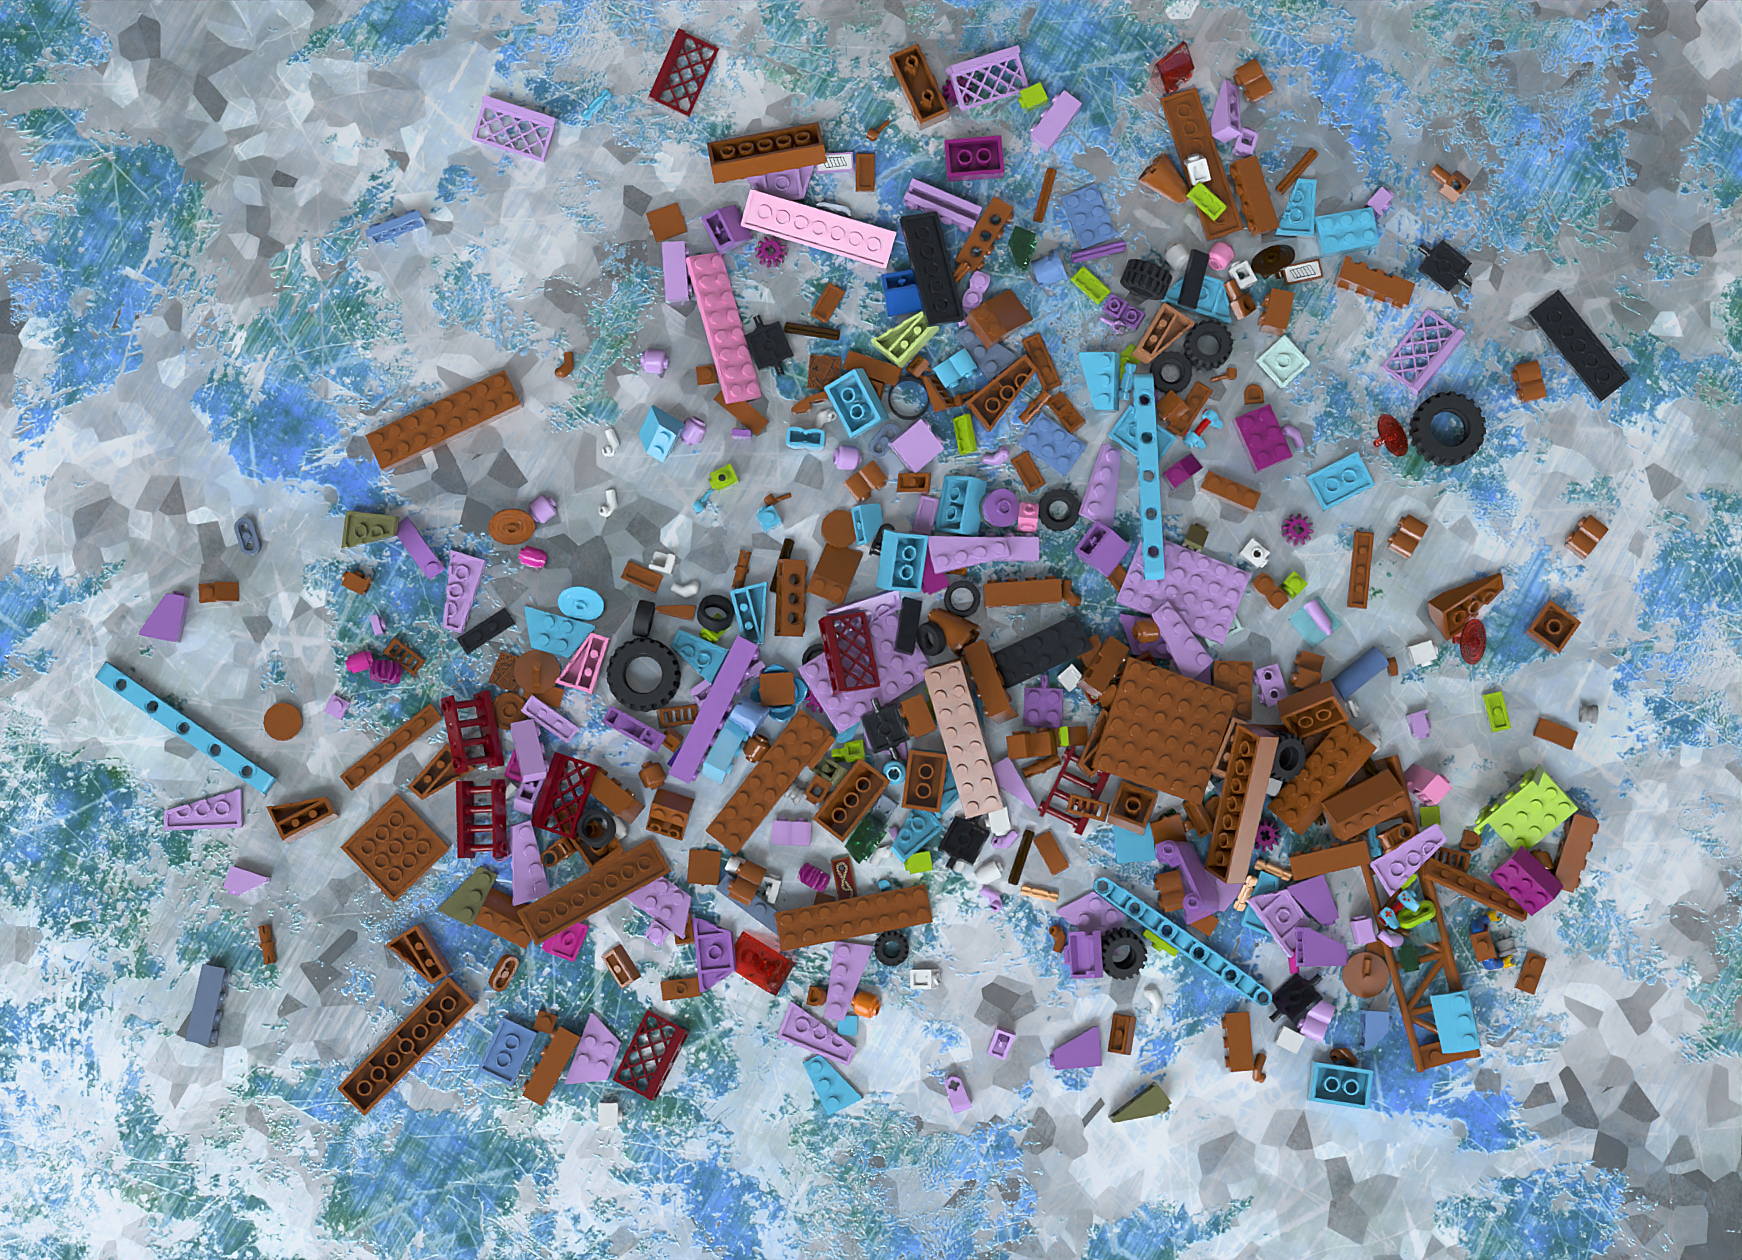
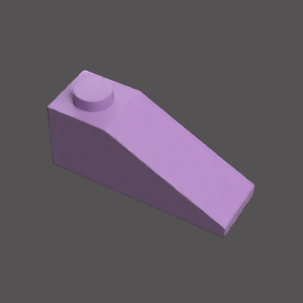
(1226, 115)
(1012, 783)
(529, 793)

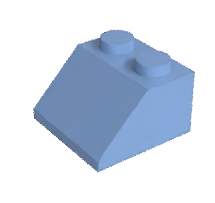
(1373, 1027)

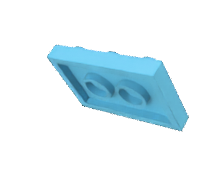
(1124, 435)
(1340, 481)

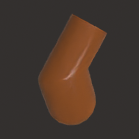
(1068, 596)

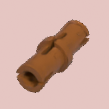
(1044, 396)
(741, 569)
(1041, 766)
(266, 944)

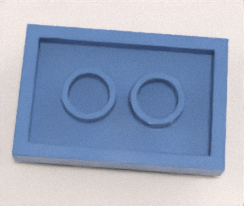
(1088, 217)
(395, 226)
(1052, 444)
(507, 1051)

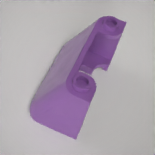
(1203, 899)

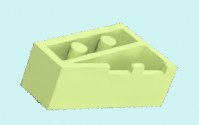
(905, 340)

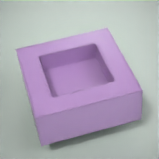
(378, 625)
(337, 707)

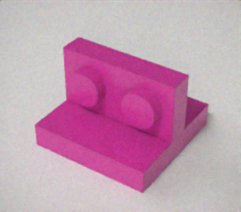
(567, 943)

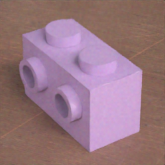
(1270, 685)

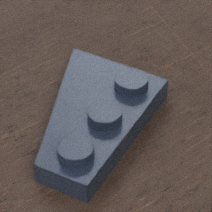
(989, 361)

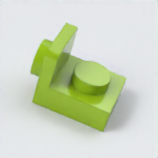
(712, 636)

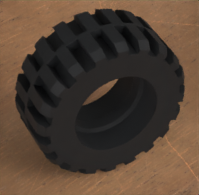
(1465, 411)
(643, 648)

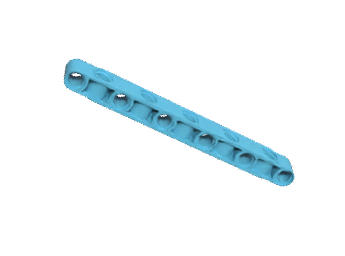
(1148, 490)
(174, 720)
(1183, 941)

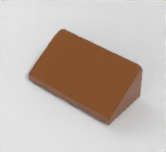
(621, 966)
(1122, 1034)

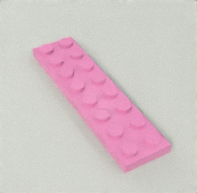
(818, 228)
(723, 327)

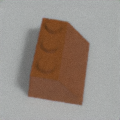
(502, 919)

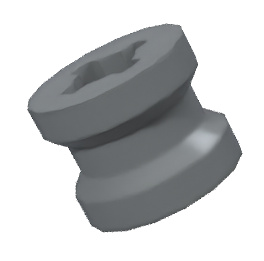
(1588, 713)
(795, 793)
(1505, 946)

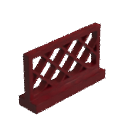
(668, 65)
(834, 659)
(552, 791)
(663, 1067)

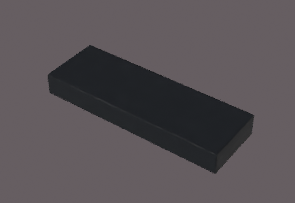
(1193, 279)
(908, 626)
(486, 631)

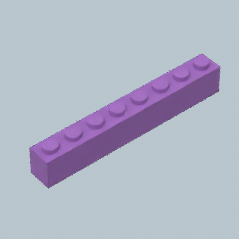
(713, 709)

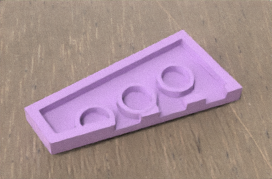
(1102, 488)
(811, 1034)

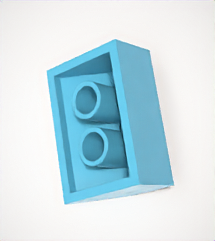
(959, 506)
(1455, 1021)

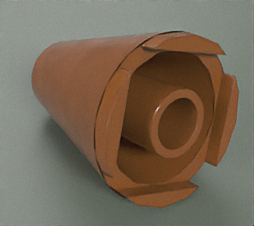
(1165, 179)
(957, 630)

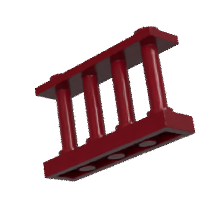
(488, 730)
(1094, 788)
(465, 818)

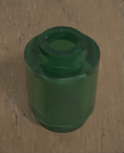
(1409, 958)

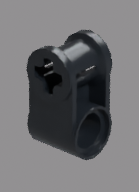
(877, 543)

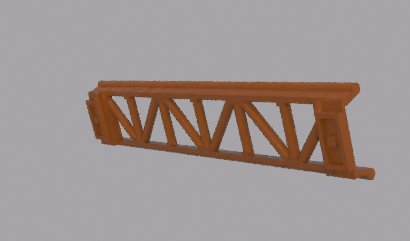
(1429, 1054)

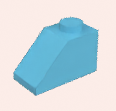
(866, 522)

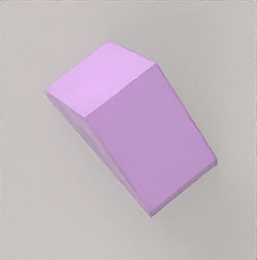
(1001, 1042)

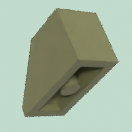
(1195, 537)
(830, 771)

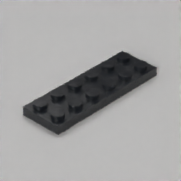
(931, 269)
(1578, 346)
(1042, 651)

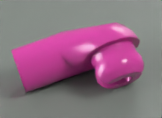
(1292, 963)

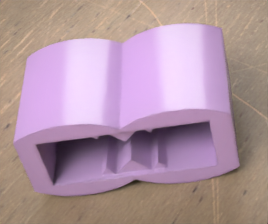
(977, 289)
(791, 833)
(1362, 929)
(1316, 1021)

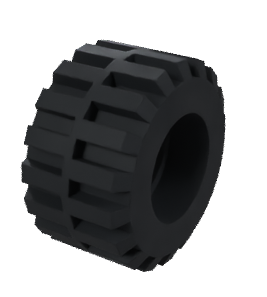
(1146, 279)
(1219, 333)
(1292, 756)
(1134, 960)

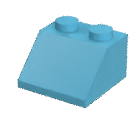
(660, 433)

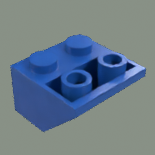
(900, 293)

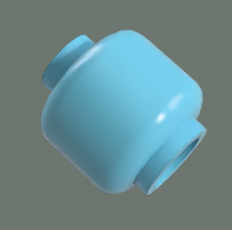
(893, 776)

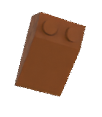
(998, 318)
(834, 574)

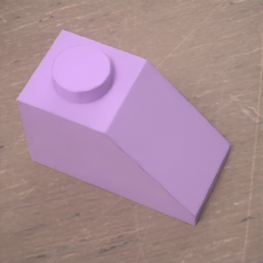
(243, 880)

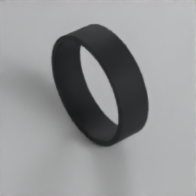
(908, 417)

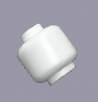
(1177, 256)

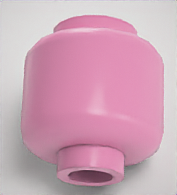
(1220, 255)

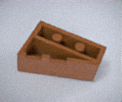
(1103, 667)
(1087, 755)
(422, 953)

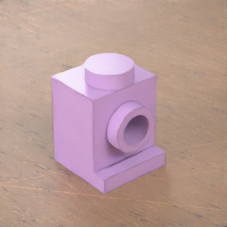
(1241, 149)
(1380, 202)
(1419, 724)
(657, 933)

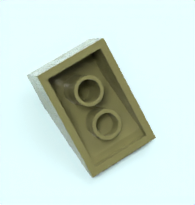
(1144, 1104)

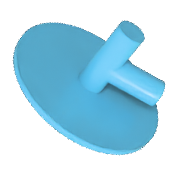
(580, 603)

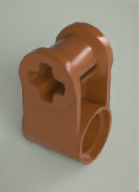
(1392, 837)
(559, 852)

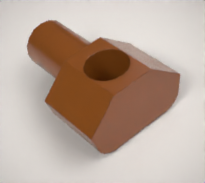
(1446, 179)
(1240, 303)

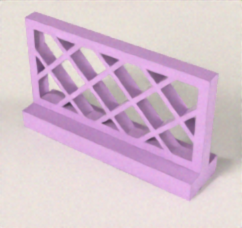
(979, 64)
(517, 112)
(1436, 361)

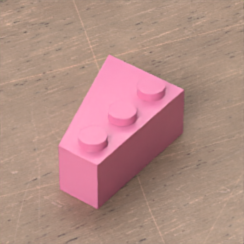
(586, 666)
(1426, 784)

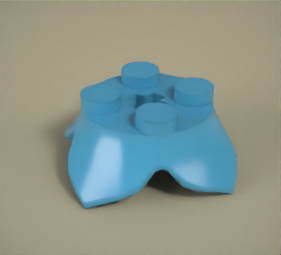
(781, 712)

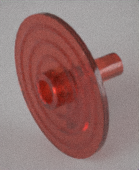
(1391, 435)
(1472, 641)

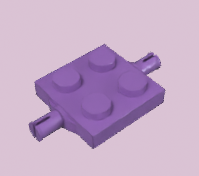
(1043, 706)

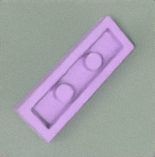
(550, 719)

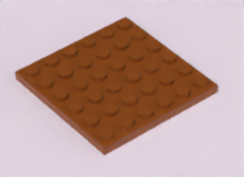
(1164, 730)

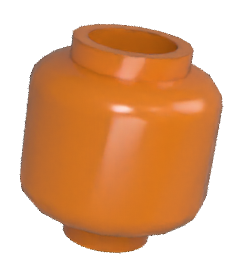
(866, 1004)

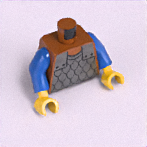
(1484, 944)

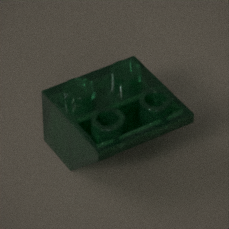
(1019, 247)
(865, 836)

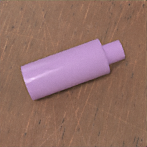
(1319, 616)

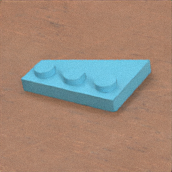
(1300, 210)
(700, 654)
(830, 1085)

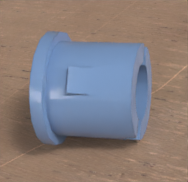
(1049, 269)
(749, 715)

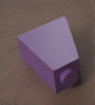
(167, 618)
(1315, 899)
(1317, 949)
(1078, 1052)

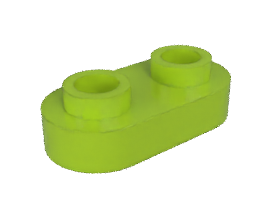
(1410, 919)

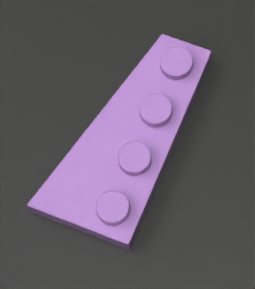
(961, 552)
(463, 582)
(874, 606)
(1184, 648)
(210, 813)
(1400, 864)
(528, 872)
(845, 974)

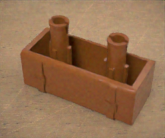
(919, 87)

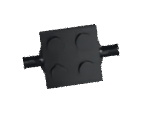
(1444, 266)
(768, 346)
(885, 728)
(963, 841)
(1296, 998)

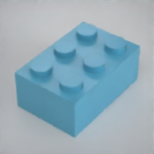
(1346, 232)
(856, 402)
(902, 561)
(1340, 1085)

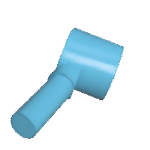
(698, 506)
(884, 884)

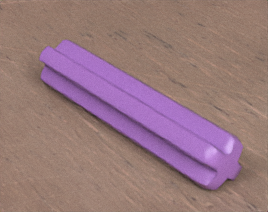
(1098, 251)

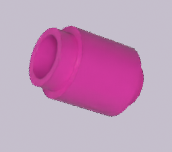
(533, 556)
(359, 661)

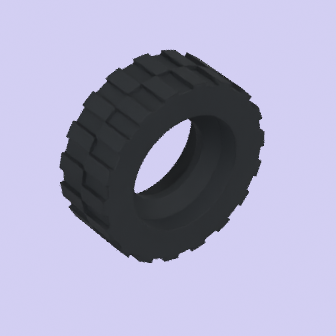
(1174, 358)
(1058, 524)

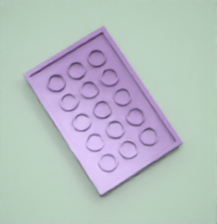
(1195, 585)
(895, 672)

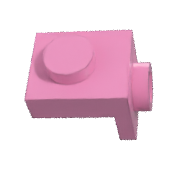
(1028, 517)

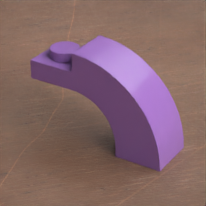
(418, 548)
(633, 729)

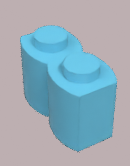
(955, 369)
(799, 438)

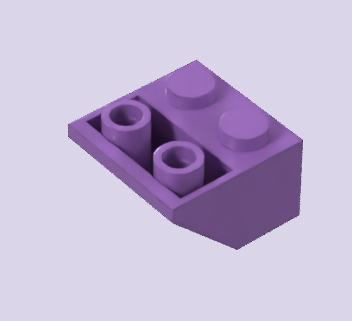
(725, 229)
(1102, 549)

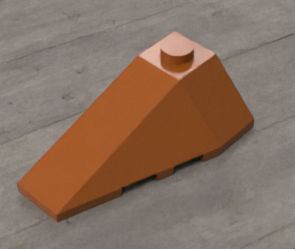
(1456, 606)
(592, 856)

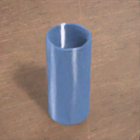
(1355, 677)

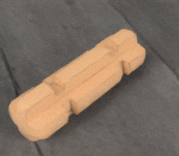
(1273, 870)
(1245, 892)
(1039, 893)

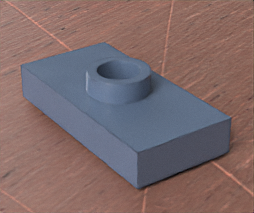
(884, 808)

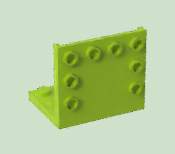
(1527, 810)

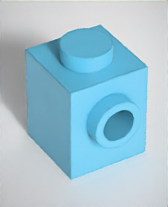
(768, 518)

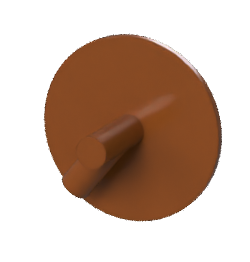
(511, 526)
(536, 671)
(1365, 975)

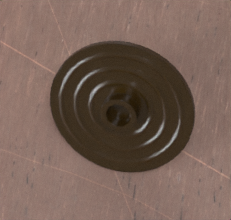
(1273, 261)

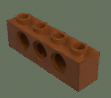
(998, 209)
(784, 588)

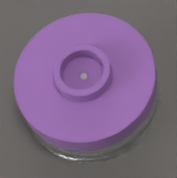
(999, 508)

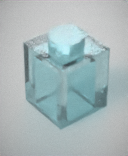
(1425, 934)

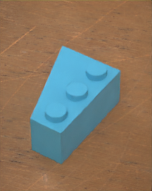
(1102, 378)
(751, 611)
(724, 751)

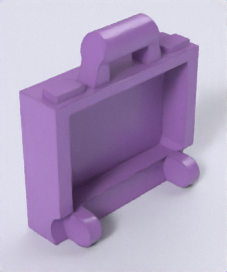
(1084, 954)

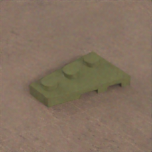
(367, 528)
(469, 897)

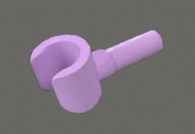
(1115, 325)

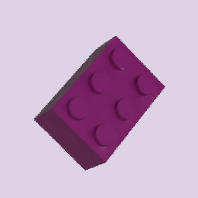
(974, 158)
(1262, 438)
(1526, 880)

